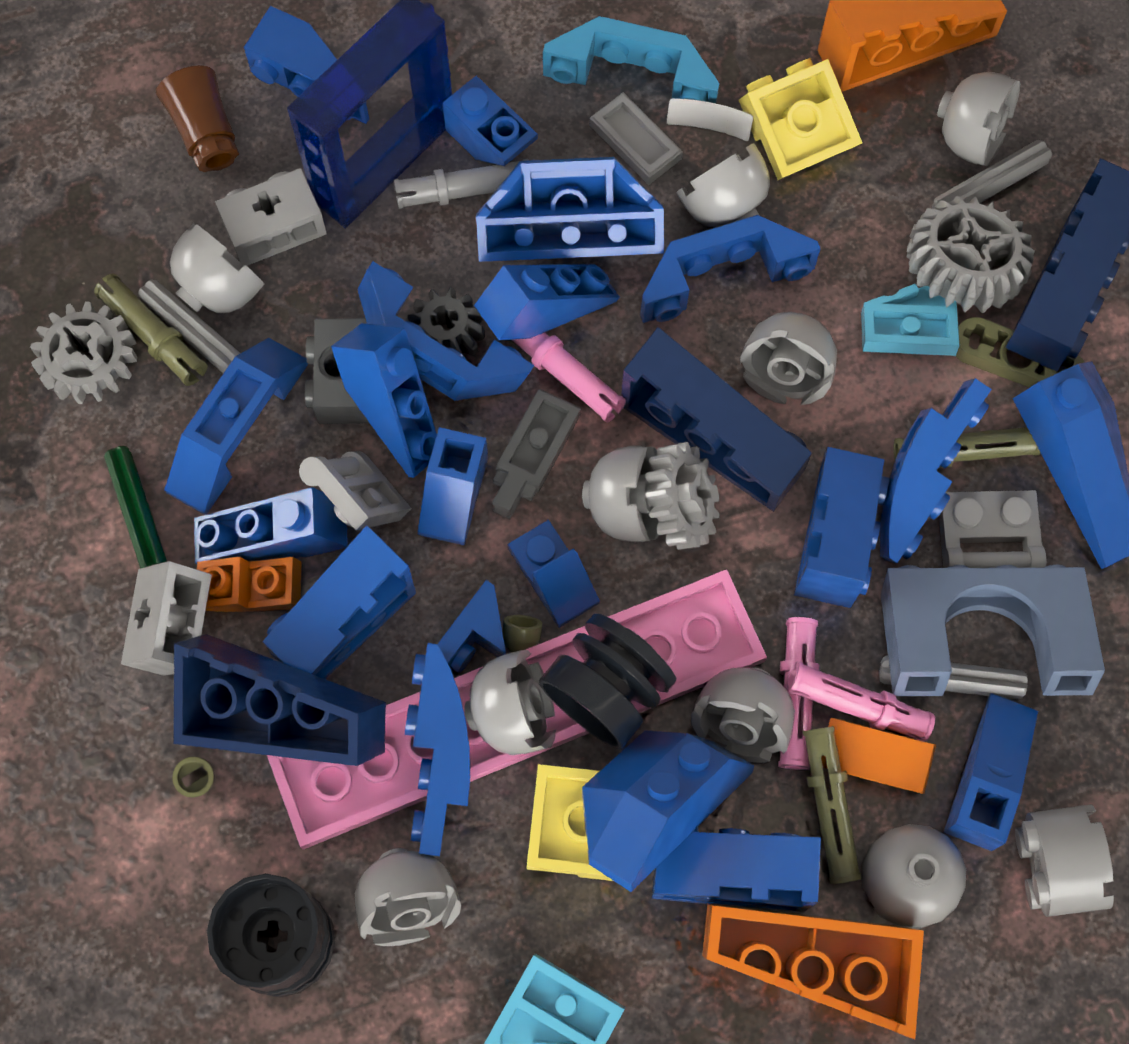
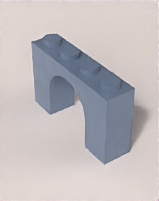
(1046, 602)

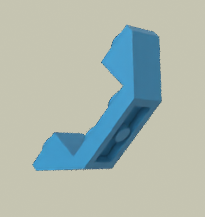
(571, 56)

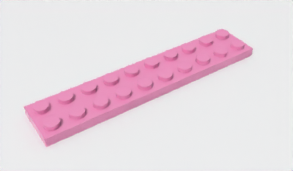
(691, 628)

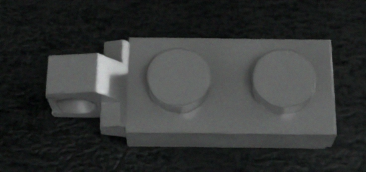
(533, 450)

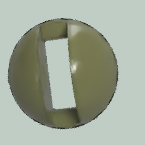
(521, 632)
(200, 785)

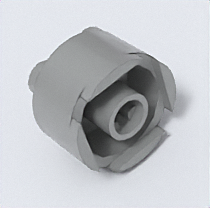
(1066, 861)

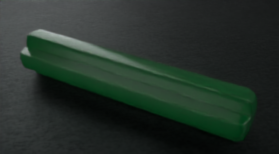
(134, 507)

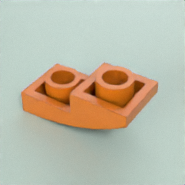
(252, 585)
(882, 756)

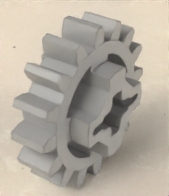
(70, 370)
(682, 496)

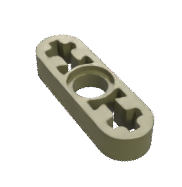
(1000, 366)

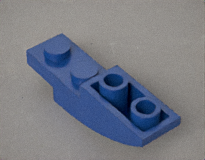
(914, 483)
(438, 726)

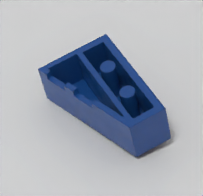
(842, 528)
(342, 607)
(742, 870)

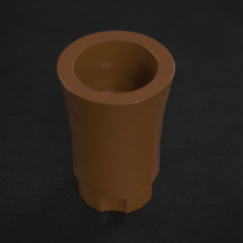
(199, 116)

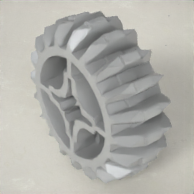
(975, 243)

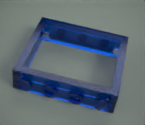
(403, 35)

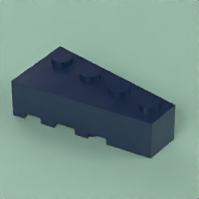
(1076, 271)
(696, 406)
(269, 708)

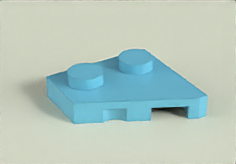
(910, 324)
(554, 1009)

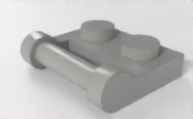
(360, 498)
(992, 519)

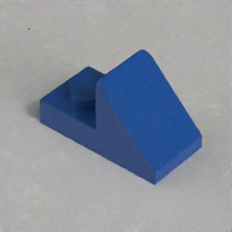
(554, 573)
(478, 624)

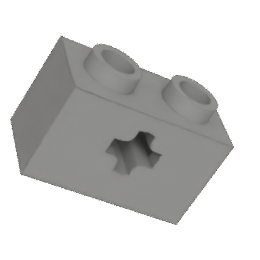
(293, 220)
(164, 610)

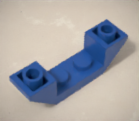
(781, 249)
(445, 369)
(224, 419)

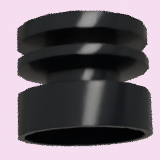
(614, 672)
(254, 913)

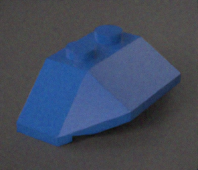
(569, 212)
(654, 800)

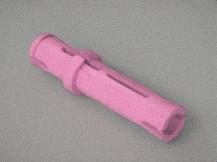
(550, 355)
(800, 648)
(879, 709)

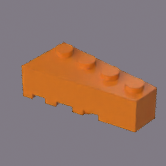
(887, 36)
(833, 961)

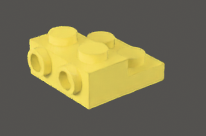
(800, 117)
(558, 823)

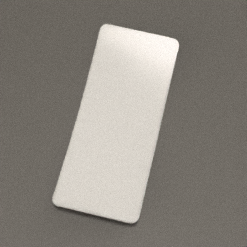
(710, 116)

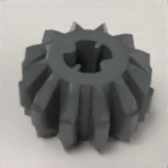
(459, 316)

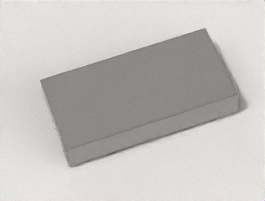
(636, 138)

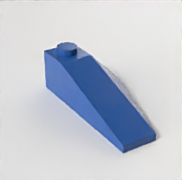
(1083, 448)

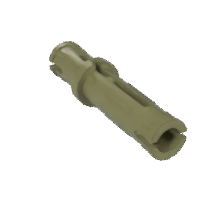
(163, 342)
(1019, 443)
(842, 866)

